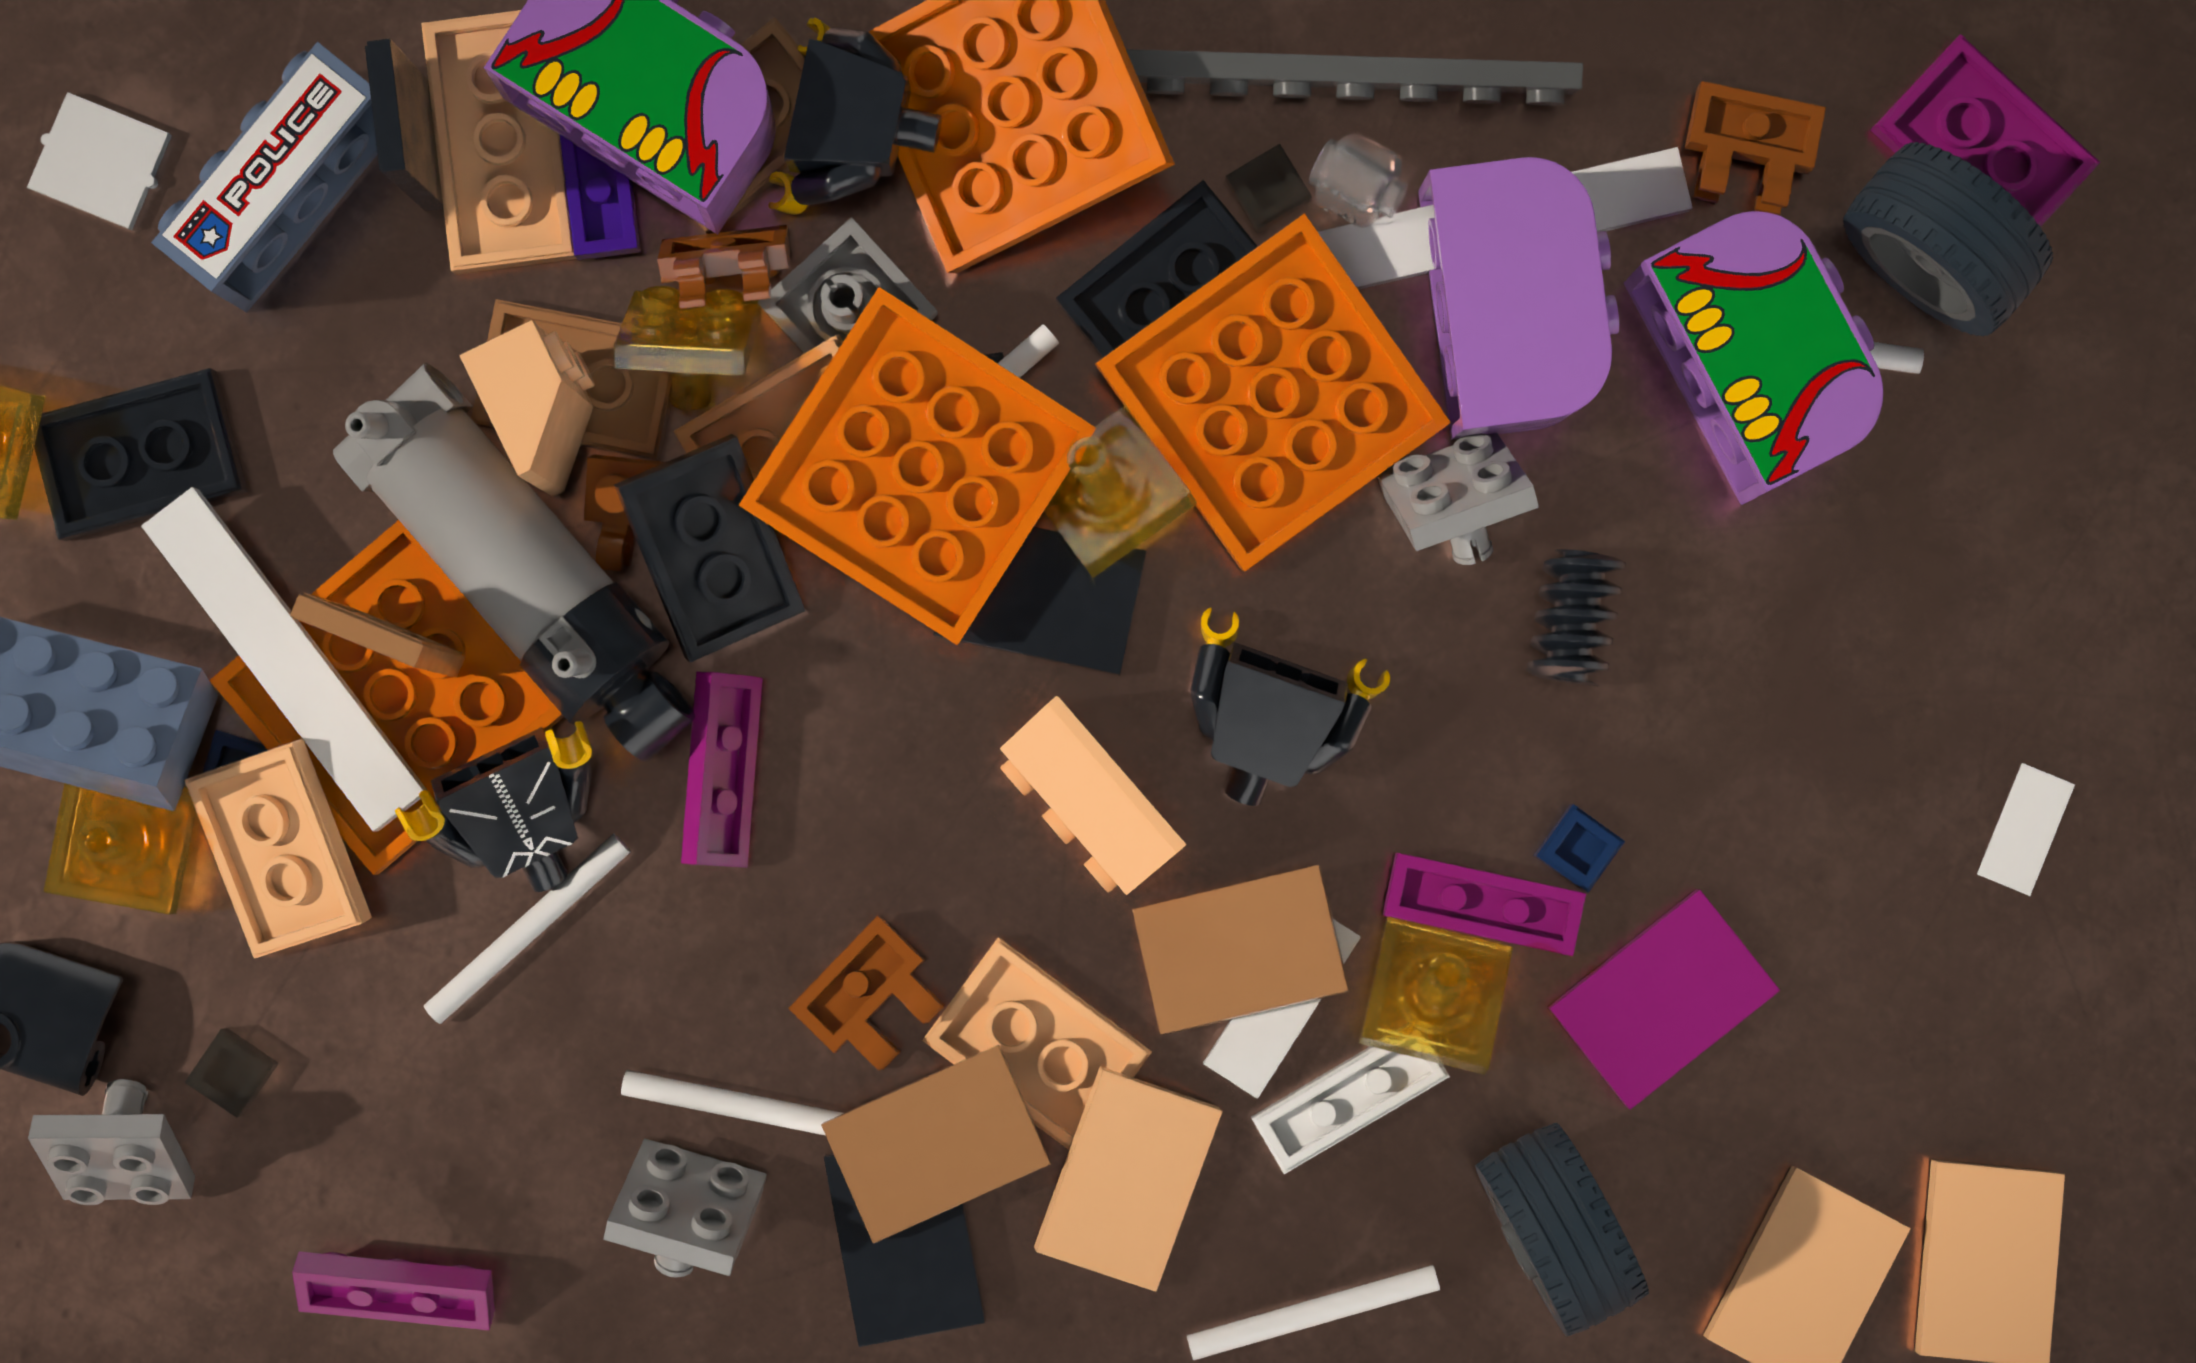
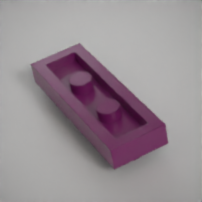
(721, 770)
(1484, 904)
(394, 1290)

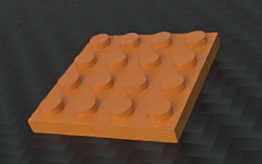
(1032, 117)
(1273, 392)
(916, 466)
(425, 714)

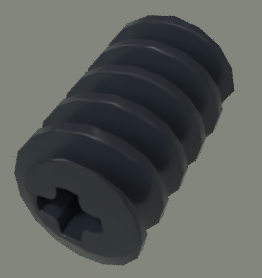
(1574, 616)

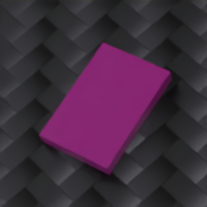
(1992, 124)
(1663, 999)

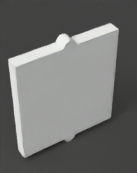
(99, 161)

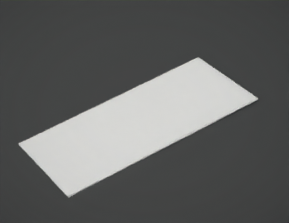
(2025, 829)

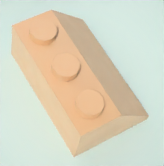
(534, 400)
(1089, 798)

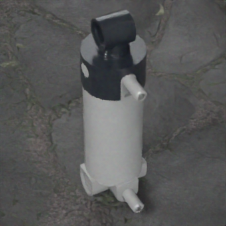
(514, 560)

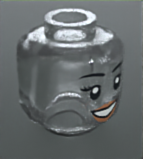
(1358, 180)

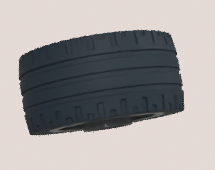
(1948, 238)
(1562, 1229)

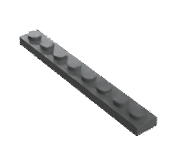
(1357, 75)

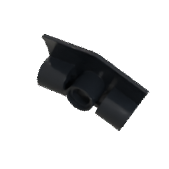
(53, 1016)

